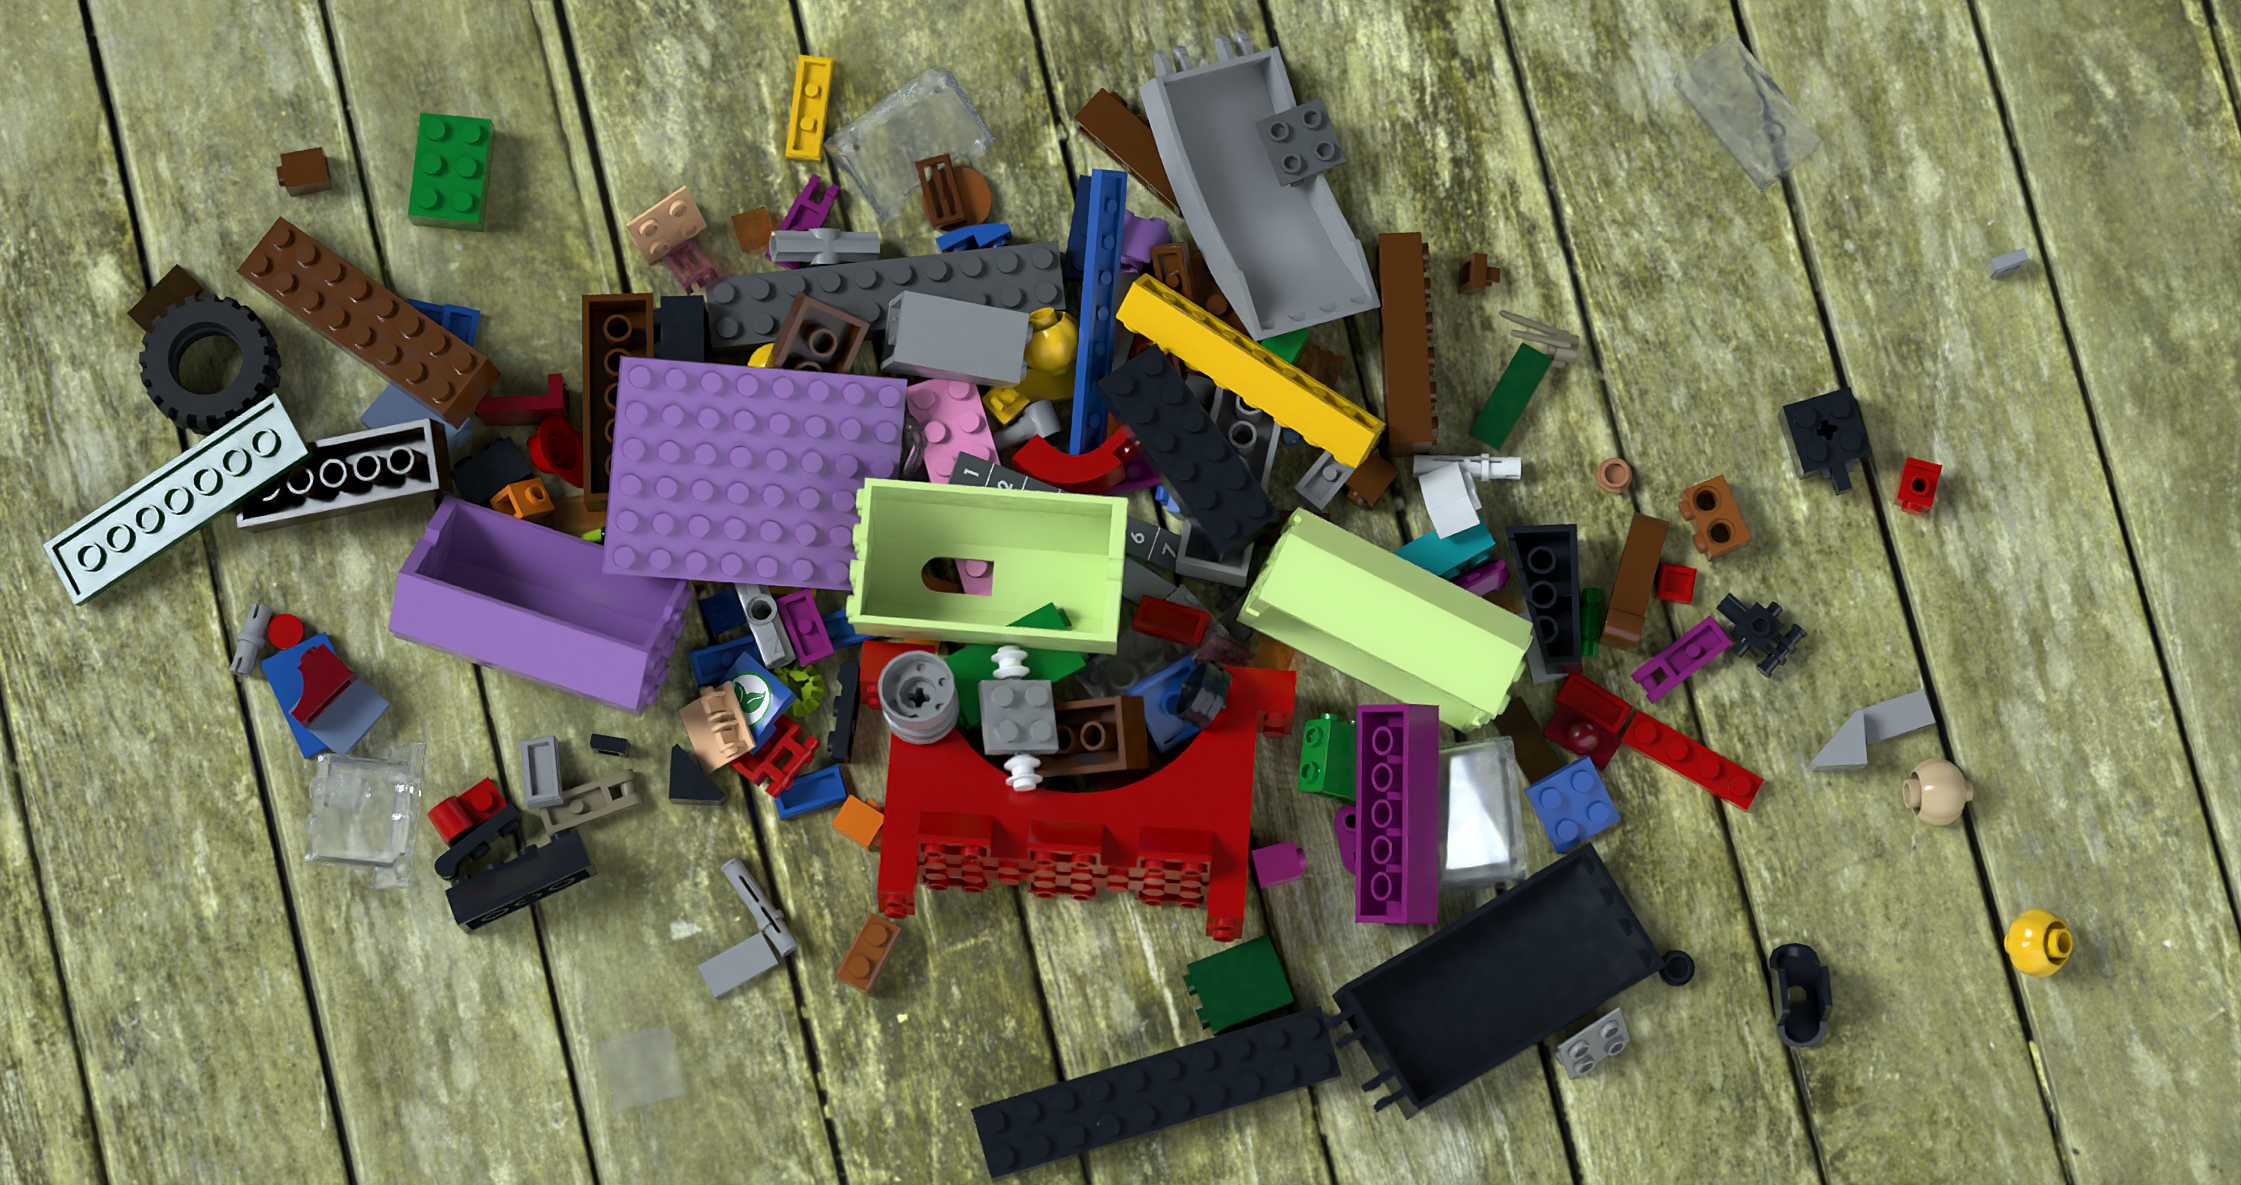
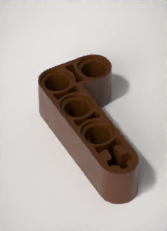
(1633, 583)

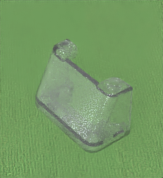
(911, 124)
(1479, 816)

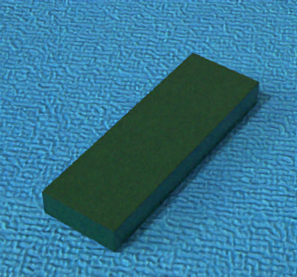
(1510, 397)

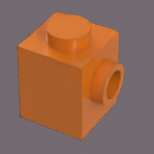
(524, 500)
(860, 822)

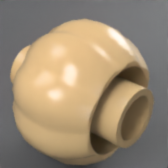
(1937, 792)

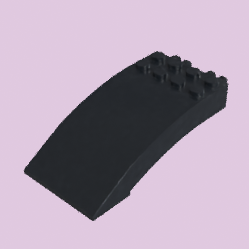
(1495, 982)

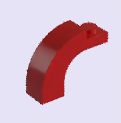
(1076, 474)

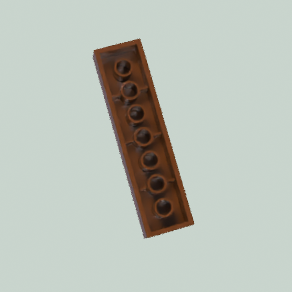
(369, 323)

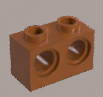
(1723, 516)

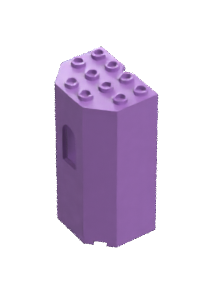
(538, 607)

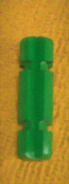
(1590, 621)

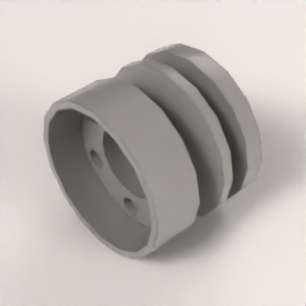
(913, 679)

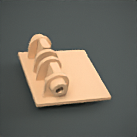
(666, 225)
(717, 727)

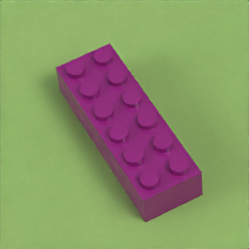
(1397, 813)

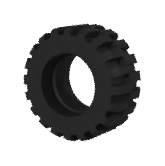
(183, 328)

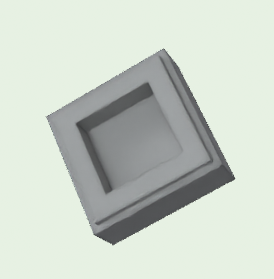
(2007, 263)

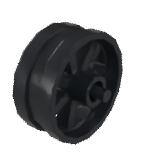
(1203, 694)

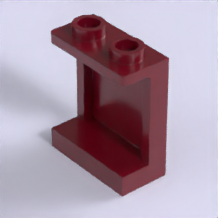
(526, 409)

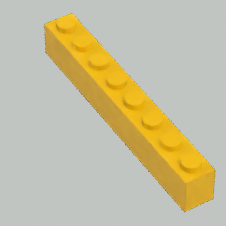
(1250, 371)

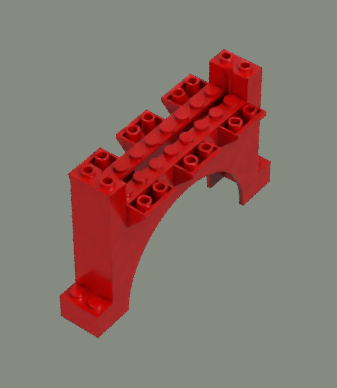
(1166, 836)

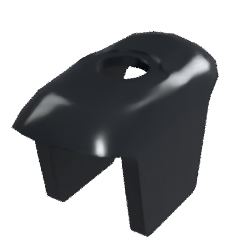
(1800, 966)

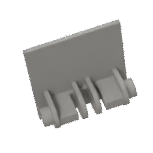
(1593, 1044)

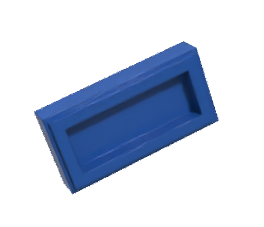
(812, 792)

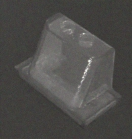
(367, 813)

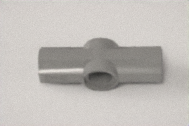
(823, 246)
(768, 633)

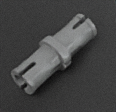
(251, 640)

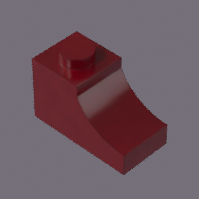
(323, 682)

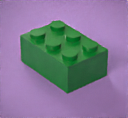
(451, 172)

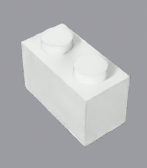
(1450, 499)

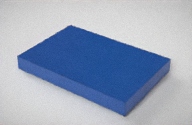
(288, 688)

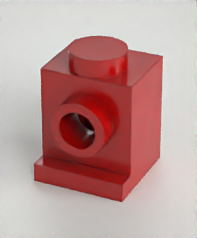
(1920, 471)

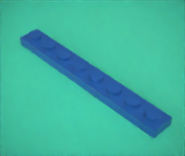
(1098, 307)

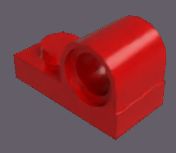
(461, 815)

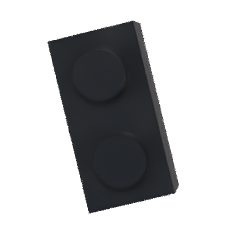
(490, 471)

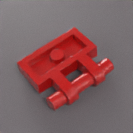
(764, 761)

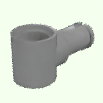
(1036, 419)

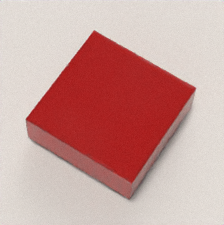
(1675, 583)

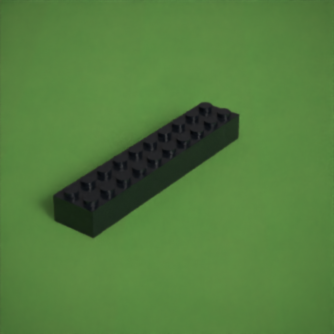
(1156, 1093)

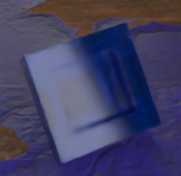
(723, 612)

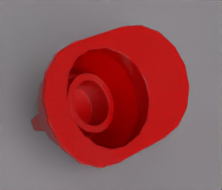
(558, 450)

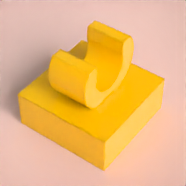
(1005, 403)

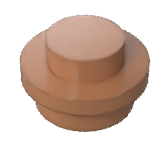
(1614, 475)

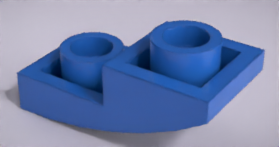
(981, 235)

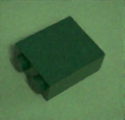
(1238, 985)

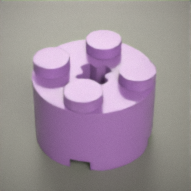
(1137, 239)

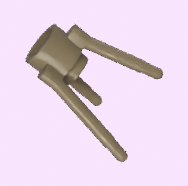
(1560, 343)

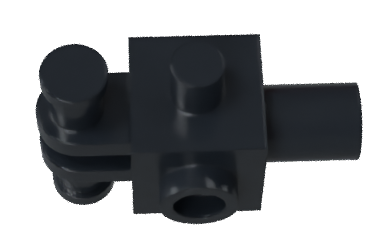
(1756, 630)

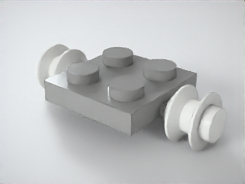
(1017, 717)

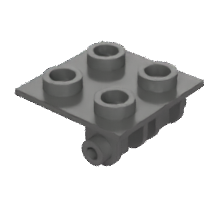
(1301, 142)

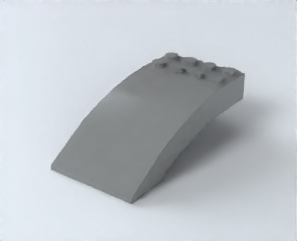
(1271, 248)

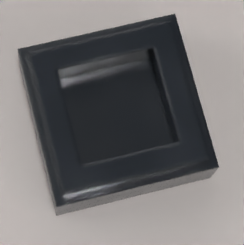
(610, 745)

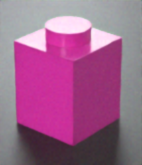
(1278, 864)

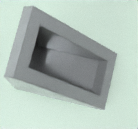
(1845, 749)

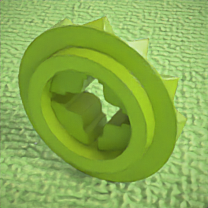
(811, 693)

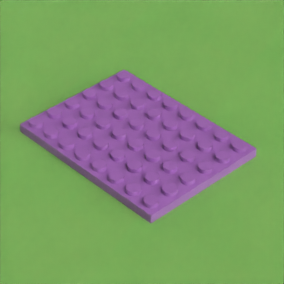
(745, 470)

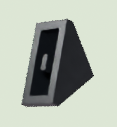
(689, 782)

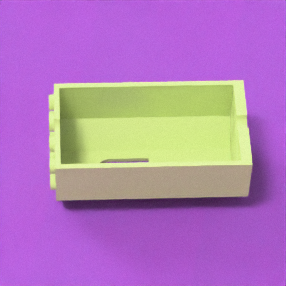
(1041, 549)
(1387, 622)

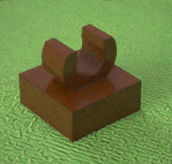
(1475, 274)

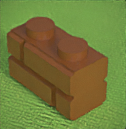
(868, 953)

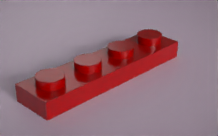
(1691, 761)

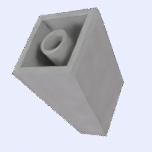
(955, 340)

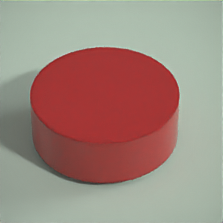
(286, 631)

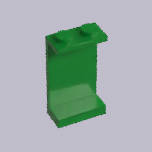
(975, 663)

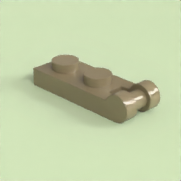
(592, 802)

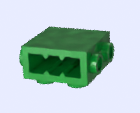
(1329, 759)

